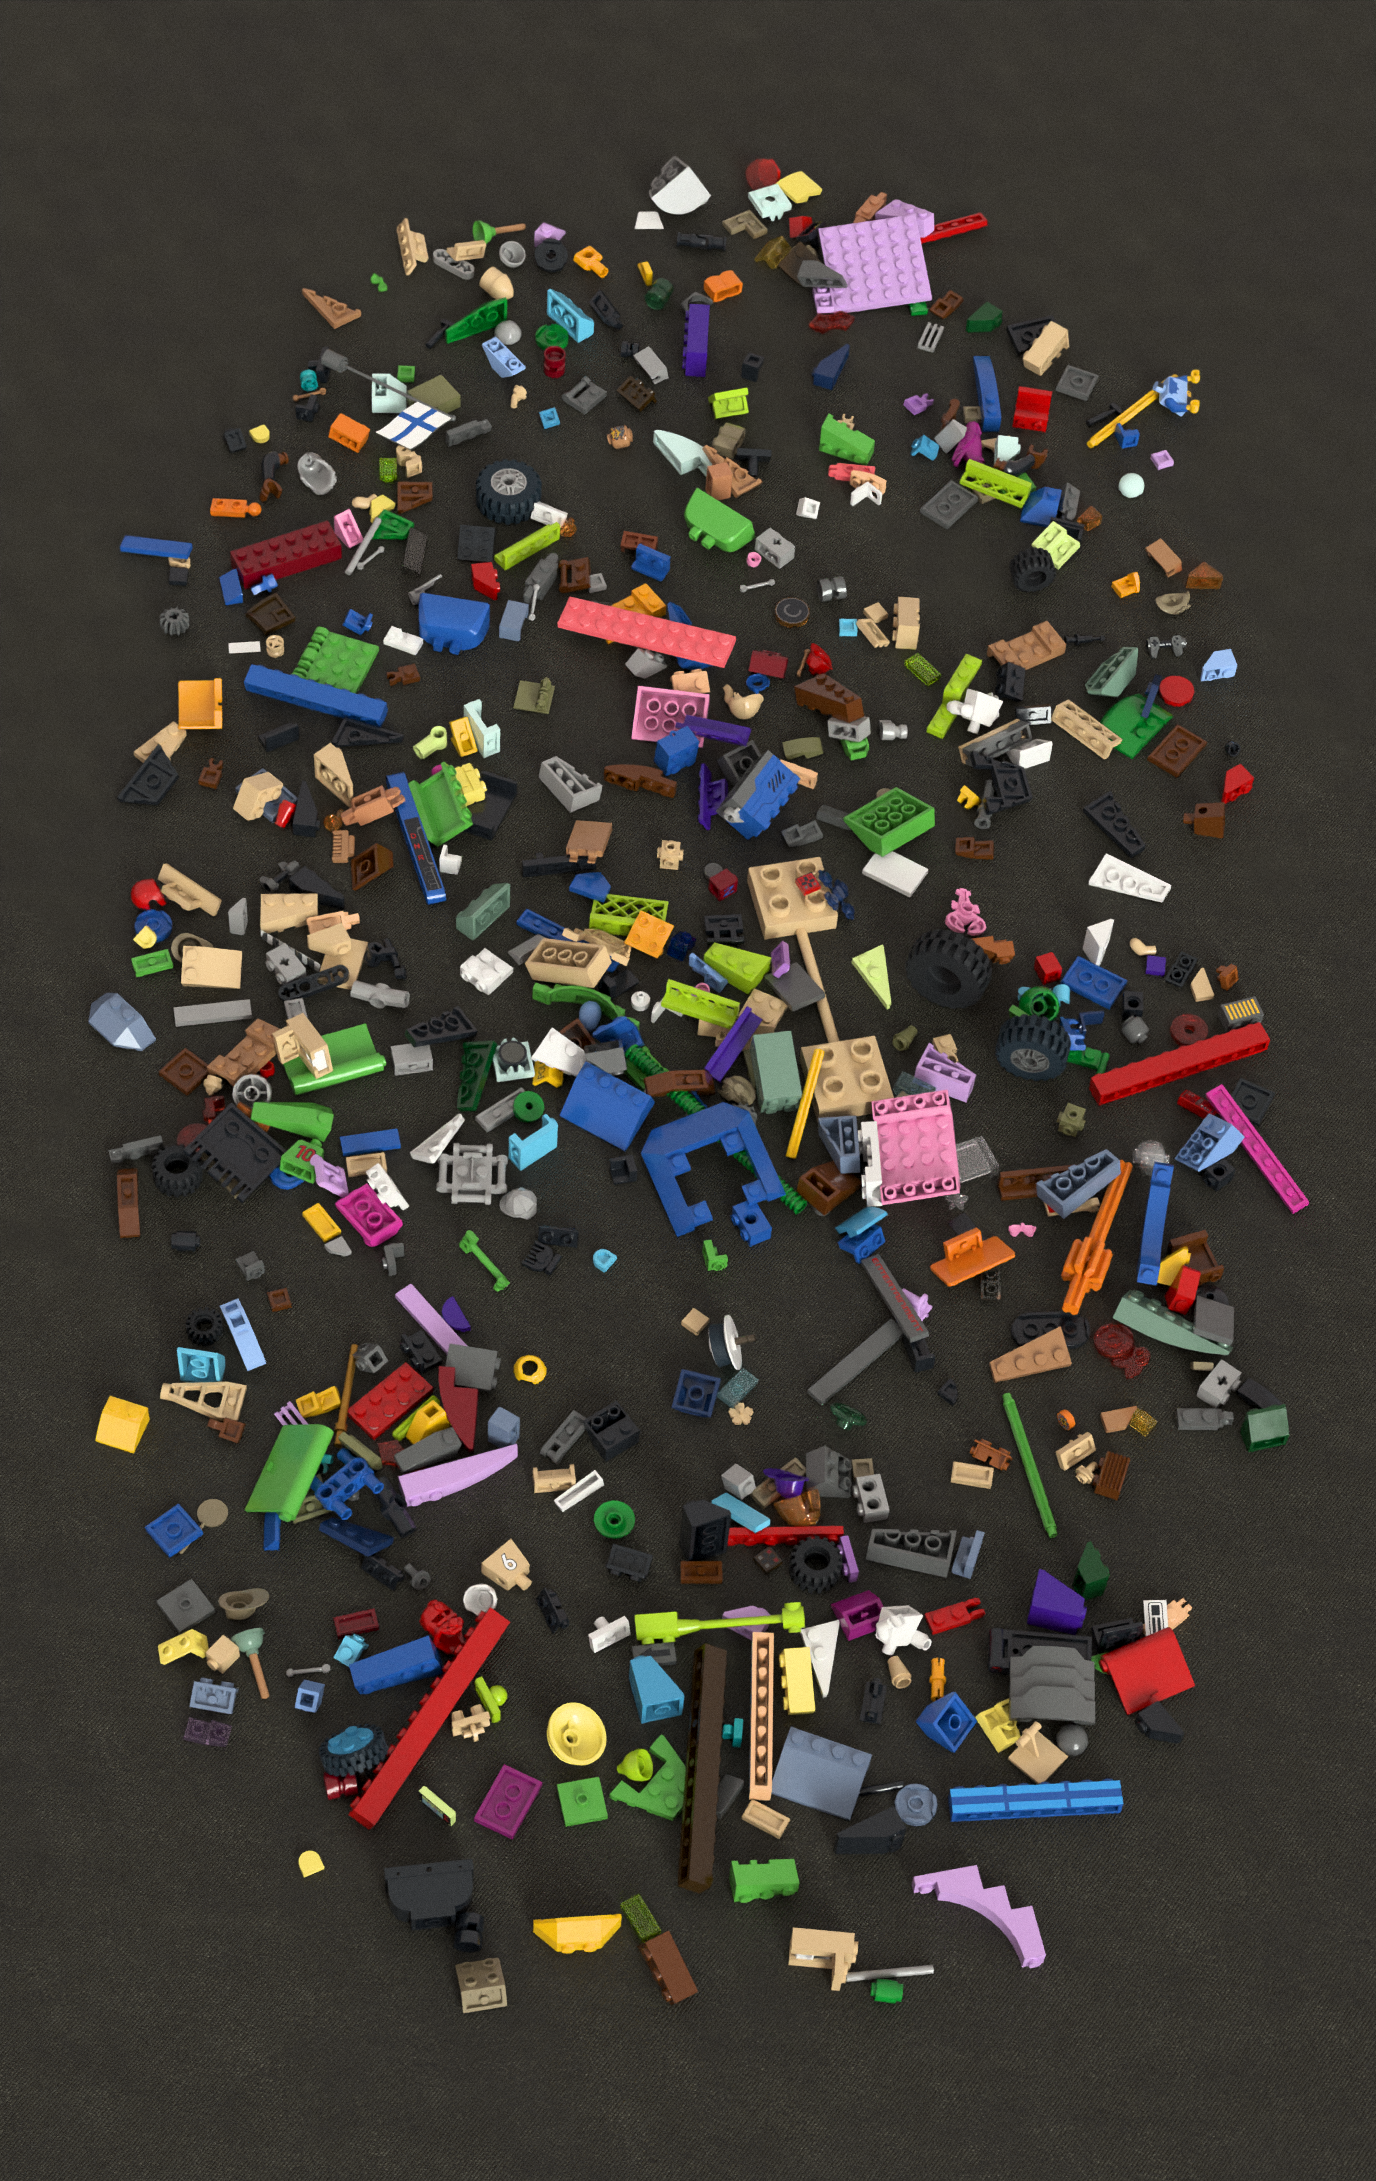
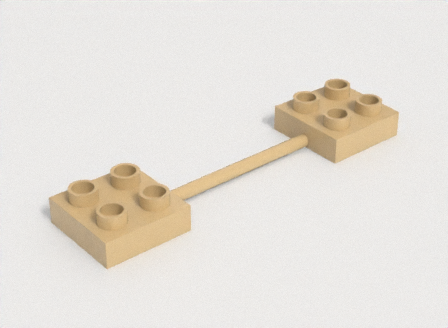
(850, 1069)

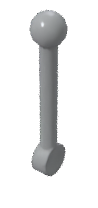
(360, 565)
(743, 588)
(531, 616)
(325, 1669)

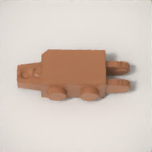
(870, 207)
(372, 805)

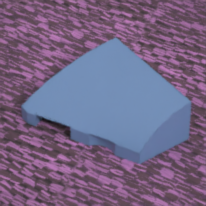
(711, 977)

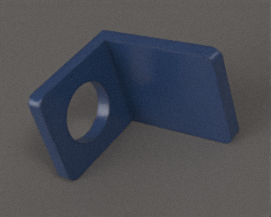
(1089, 1018)

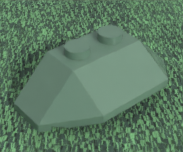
(1114, 673)

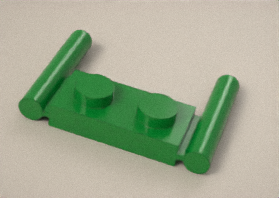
(1089, 1058)

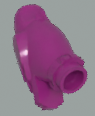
(969, 446)

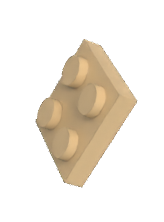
(765, 1007)

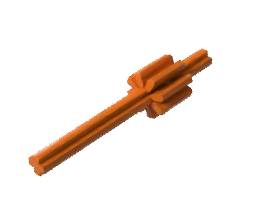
(1088, 1259)

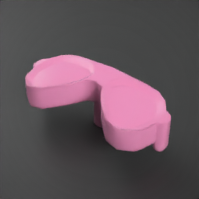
(1027, 1229)

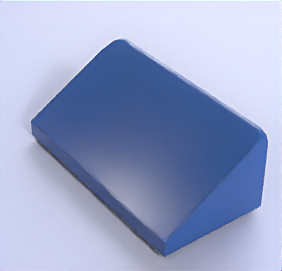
(231, 588)
(272, 1531)

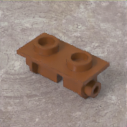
(999, 1456)

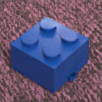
(676, 751)

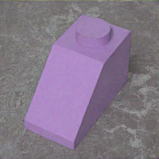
(547, 231)
(750, 1611)

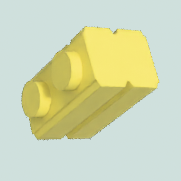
(472, 787)

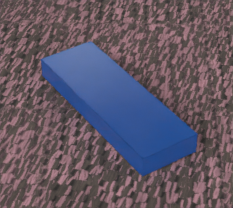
(370, 1142)

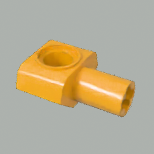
(589, 260)

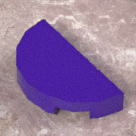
(454, 1317)

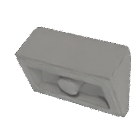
(950, 435)
(238, 917)
(523, 951)

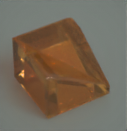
(1090, 518)

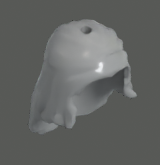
(316, 473)

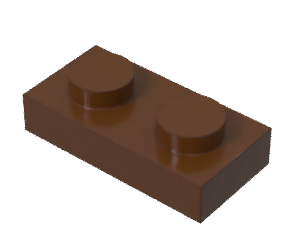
(700, 1572)

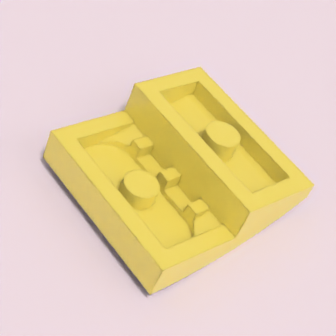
(799, 187)

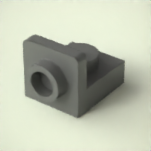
(250, 1266)

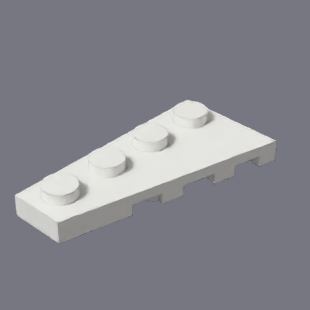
(1126, 879)

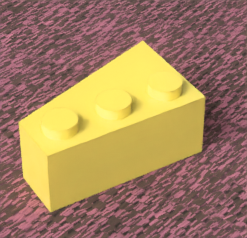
(797, 1681)

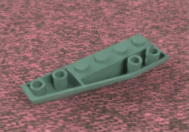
(1163, 1324)

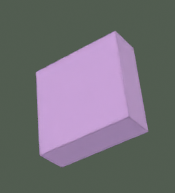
(1162, 459)

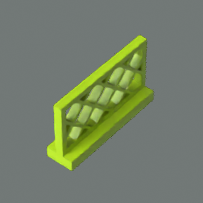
(622, 925)

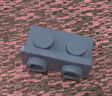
(967, 1555)
(213, 1696)

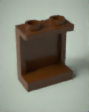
(1201, 1255)

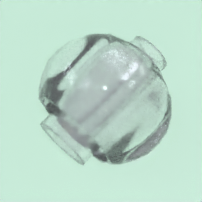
(1148, 1153)

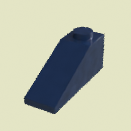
(830, 368)

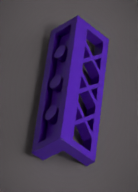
(716, 730)
(733, 1044)

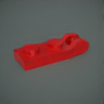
(953, 1616)

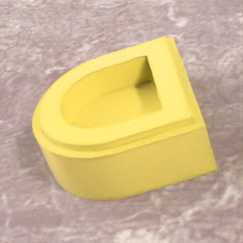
(260, 434)
(146, 937)
(310, 1863)

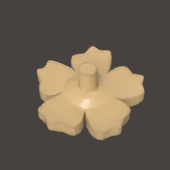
(740, 1414)

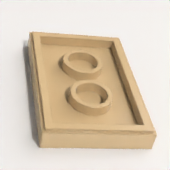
(352, 960)

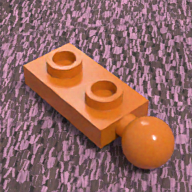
(233, 508)

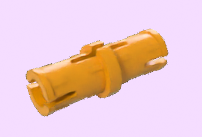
(937, 1679)

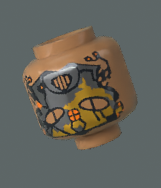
(620, 436)

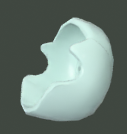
(1131, 485)

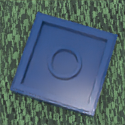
(174, 1530)

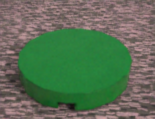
(551, 336)

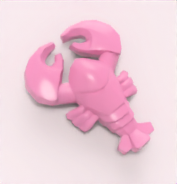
(964, 914)

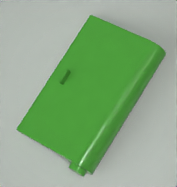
(351, 1058)
(290, 1470)

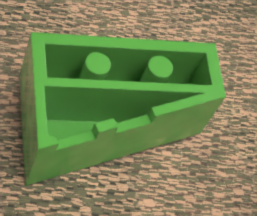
(844, 442)
(763, 1880)

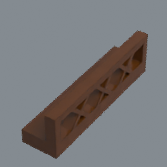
(1021, 1187)

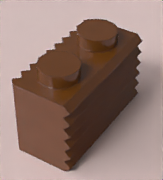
(1112, 1475)

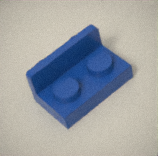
(651, 562)
(864, 1243)

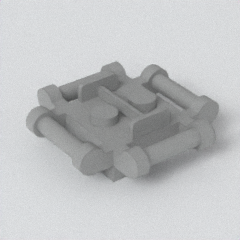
(472, 1174)

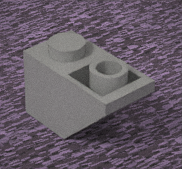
(645, 663)

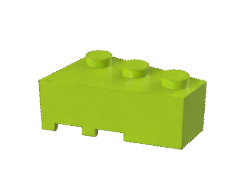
(738, 966)

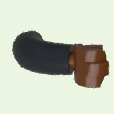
(269, 464)
(1017, 468)

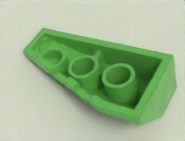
(296, 1117)

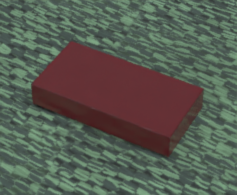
(356, 1623)

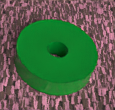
(522, 1112)

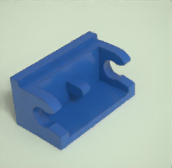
(1074, 1034)

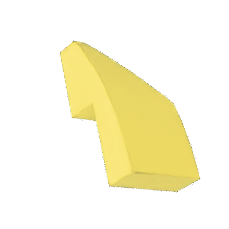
(378, 505)

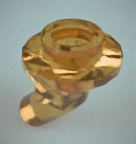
(568, 528)
(333, 822)

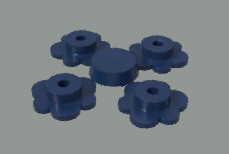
(838, 894)

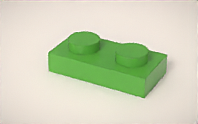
(152, 963)

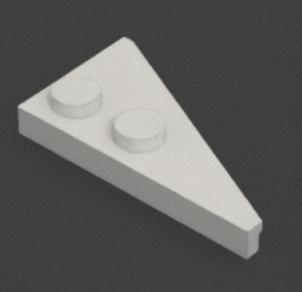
(436, 1143)
(822, 1649)

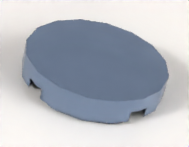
(915, 1804)

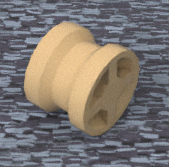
(275, 646)

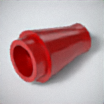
(285, 812)

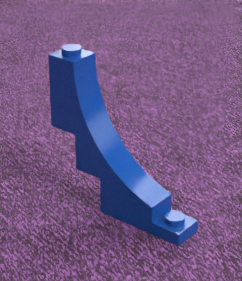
(1154, 1220)

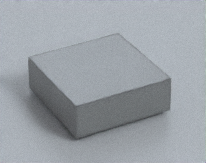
(597, 583)

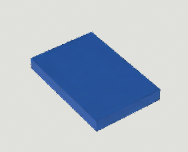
(1094, 982)

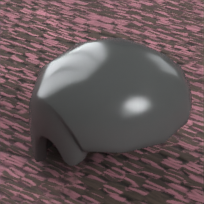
(1072, 1739)

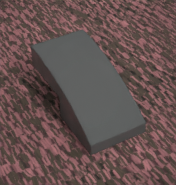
(802, 835)

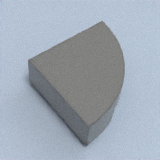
(338, 1247)

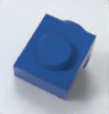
(357, 622)

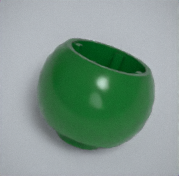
(1034, 995)

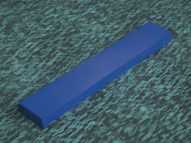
(539, 925)

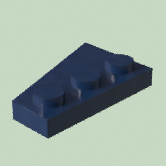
(355, 1536)

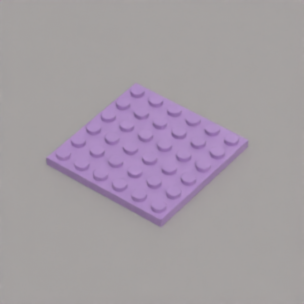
(879, 263)

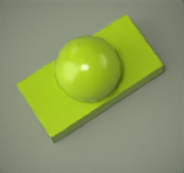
(491, 1698)

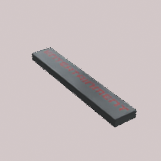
(894, 1298)

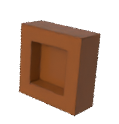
(1228, 976)

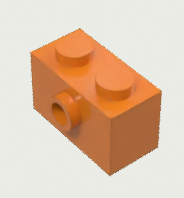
(349, 433)

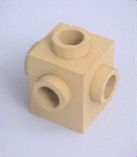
(670, 854)

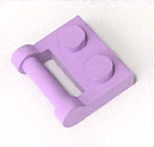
(329, 1176)

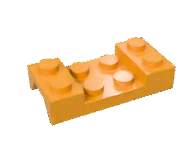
(642, 601)

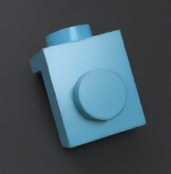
(350, 1649)

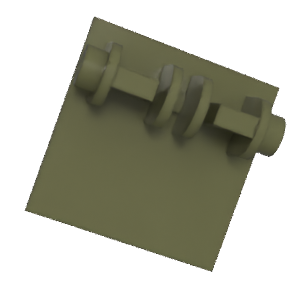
(535, 696)

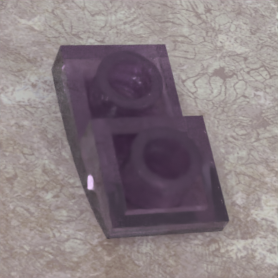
(207, 1733)

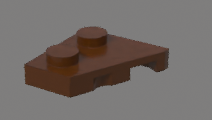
(413, 495)

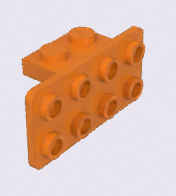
(969, 1255)

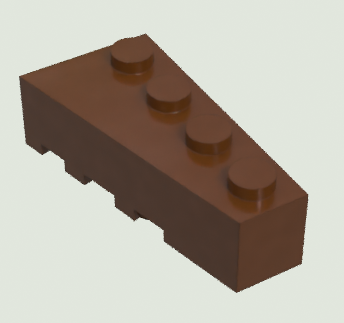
(830, 698)

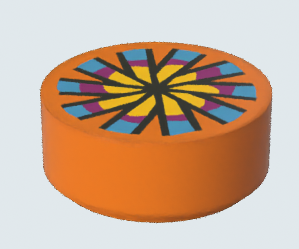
(1066, 1419)

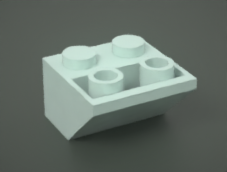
(386, 400)

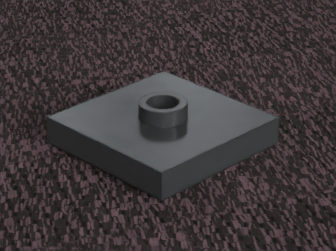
(1077, 383)
(185, 1606)

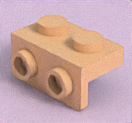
(691, 682)

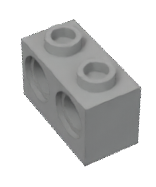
(871, 1498)

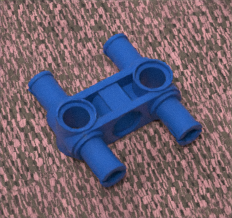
(345, 1483)

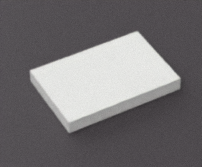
(895, 872)

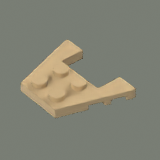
(615, 947)

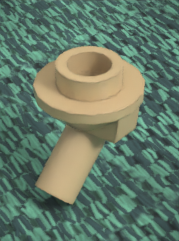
(519, 394)
(1084, 1474)

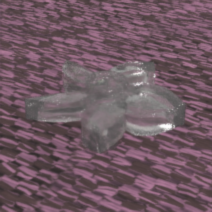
(957, 1200)

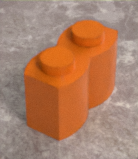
(723, 286)

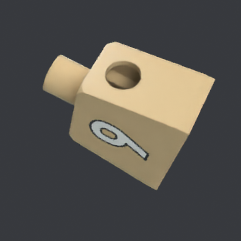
(507, 1567)

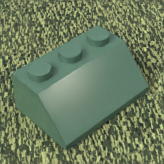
(484, 910)

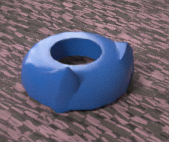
(757, 678)

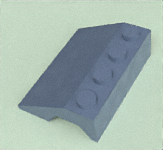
(820, 1773)

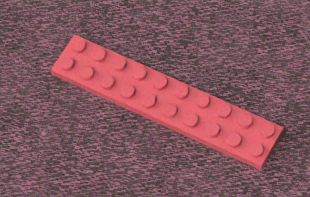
(647, 632)

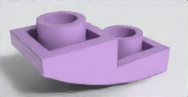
(822, 300)

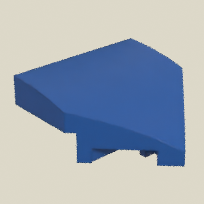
(591, 885)

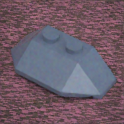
(120, 1023)

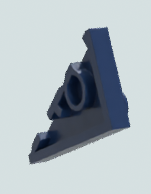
(1151, 692)

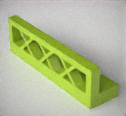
(997, 480)
(528, 546)
(700, 1006)

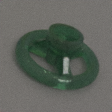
(847, 1416)

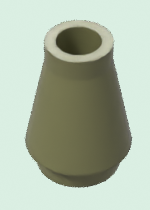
(903, 1039)

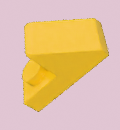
(463, 736)

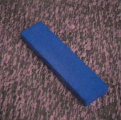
(156, 547)

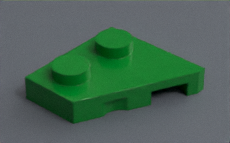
(392, 526)

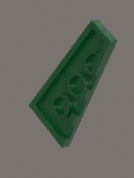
(476, 1066)

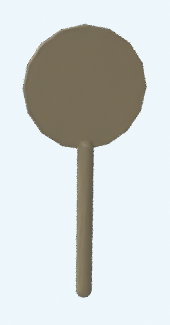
(211, 1514)

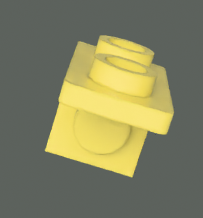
(183, 1644)

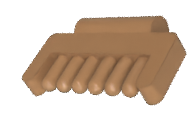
(343, 846)

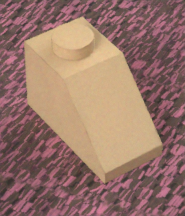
(330, 941)

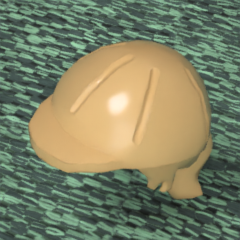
(741, 706)

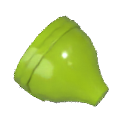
(637, 1765)

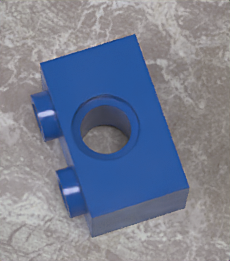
(755, 1232)

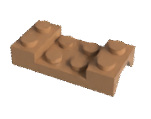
(1029, 649)
(248, 1055)

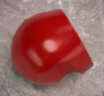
(145, 891)

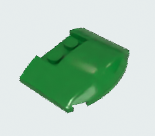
(1127, 723)

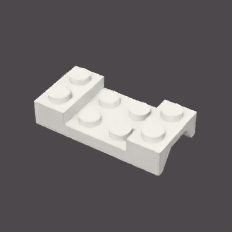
(870, 1149)

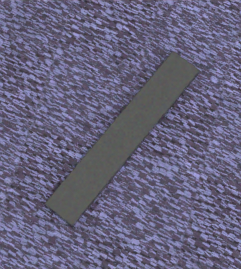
(855, 1362)

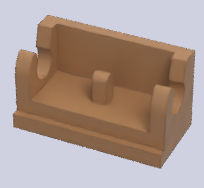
(1165, 557)

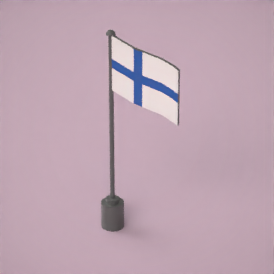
(412, 424)

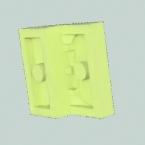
(1057, 543)

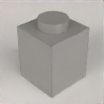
(738, 1481)

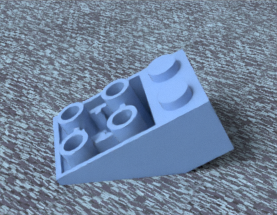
(1209, 1143)

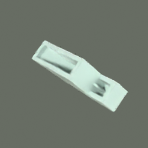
(681, 452)

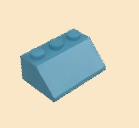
(569, 316)

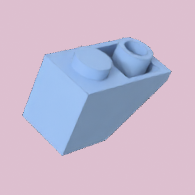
(1219, 665)

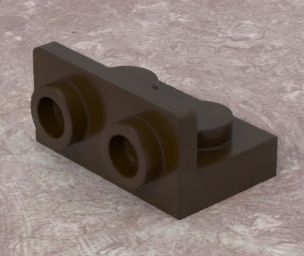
(636, 394)

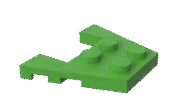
(665, 1791)

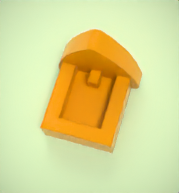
(1127, 585)

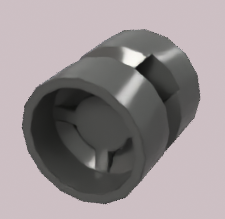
(831, 588)

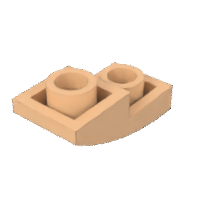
(859, 478)

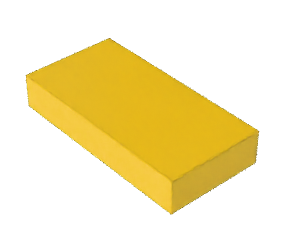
(321, 1222)

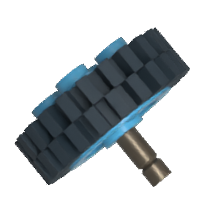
(353, 1750)

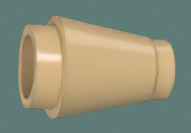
(899, 1673)

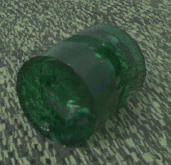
(659, 293)

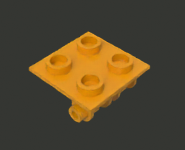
(649, 934)

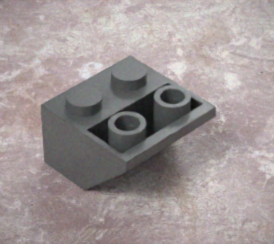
(828, 1473)

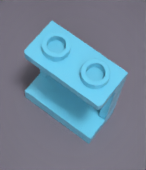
(535, 1146)

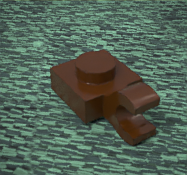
(229, 1429)

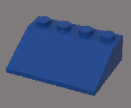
(606, 1106)

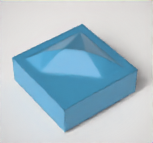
(549, 418)

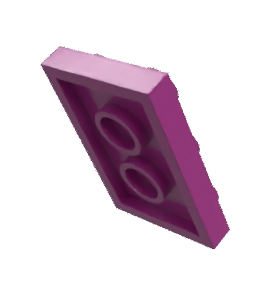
(508, 1801)

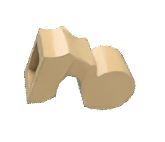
(410, 460)

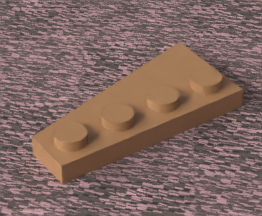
(1037, 1356)

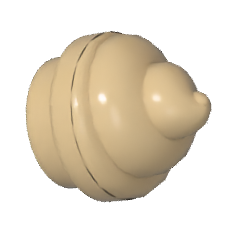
(212, 1084)

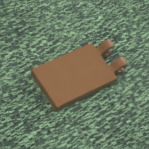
(589, 840)

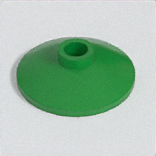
(617, 1512)

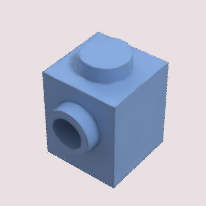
(309, 1696)

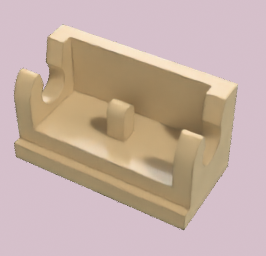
(553, 1479)

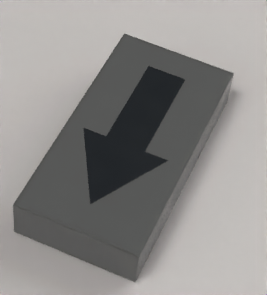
(662, 1653)

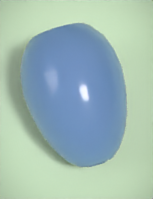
(590, 1015)

